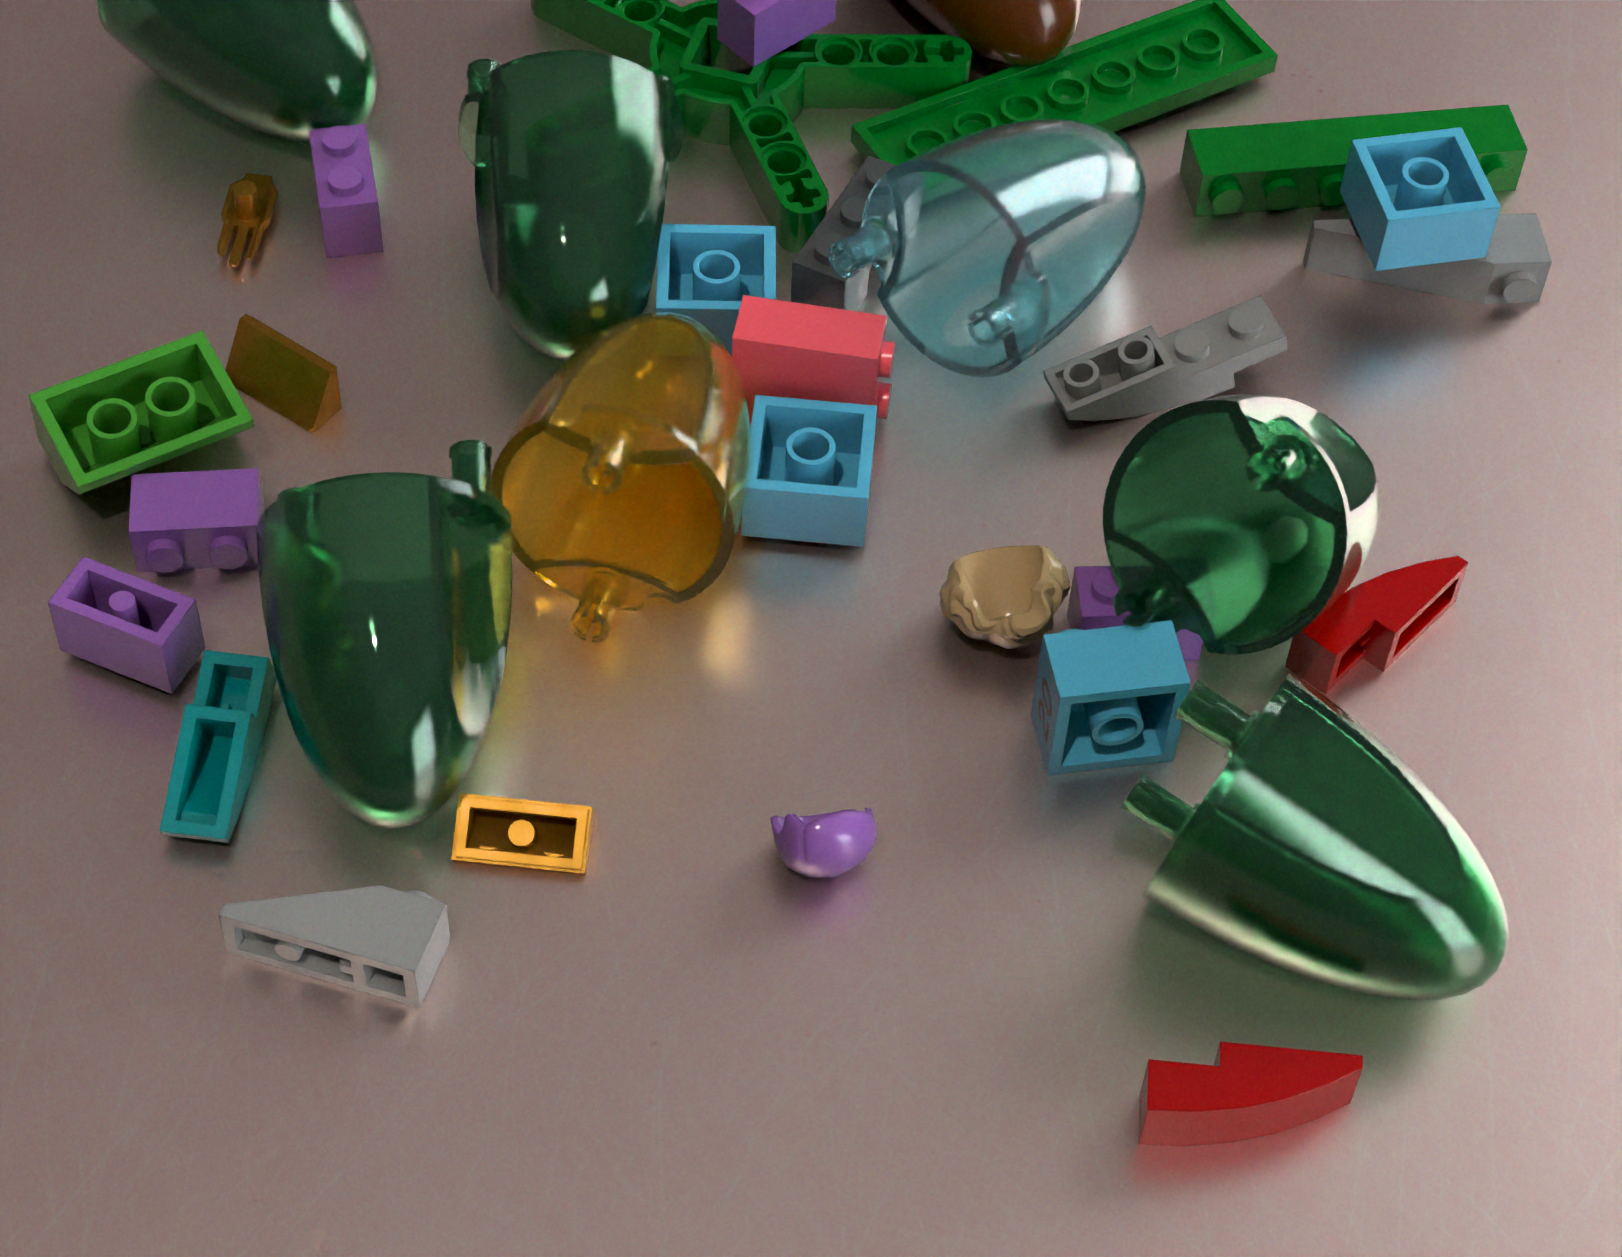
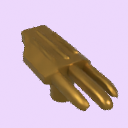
(247, 212)

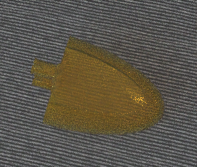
(630, 468)

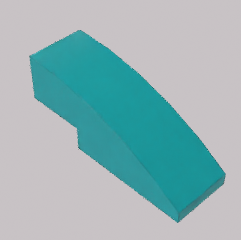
(218, 746)

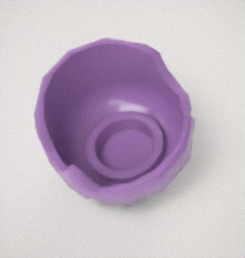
(825, 842)

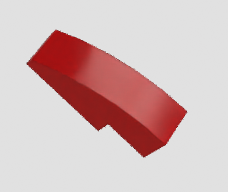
(1375, 621)
(1243, 1095)

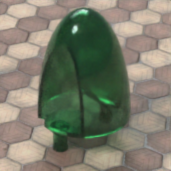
(256, 61)
(569, 188)
(1239, 520)
(389, 628)
(1324, 854)

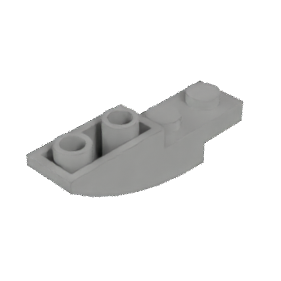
(1160, 373)

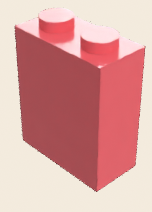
(812, 353)

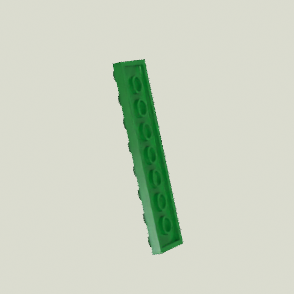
(1098, 81)

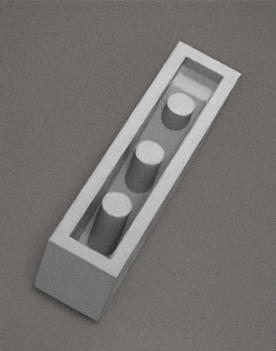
(1509, 273)

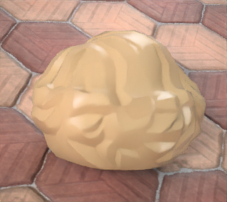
(1005, 594)

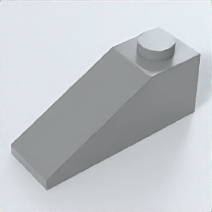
(353, 937)

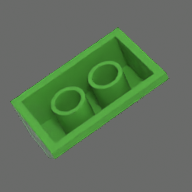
(137, 413)

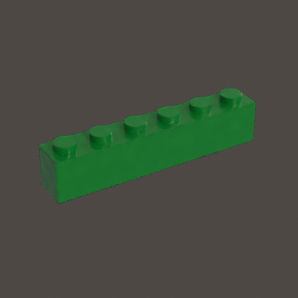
(1306, 160)

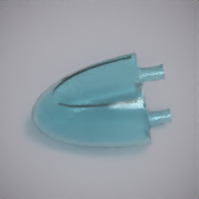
(998, 238)

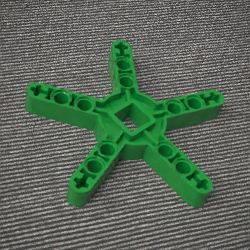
(759, 108)

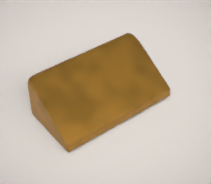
(283, 375)
(523, 833)

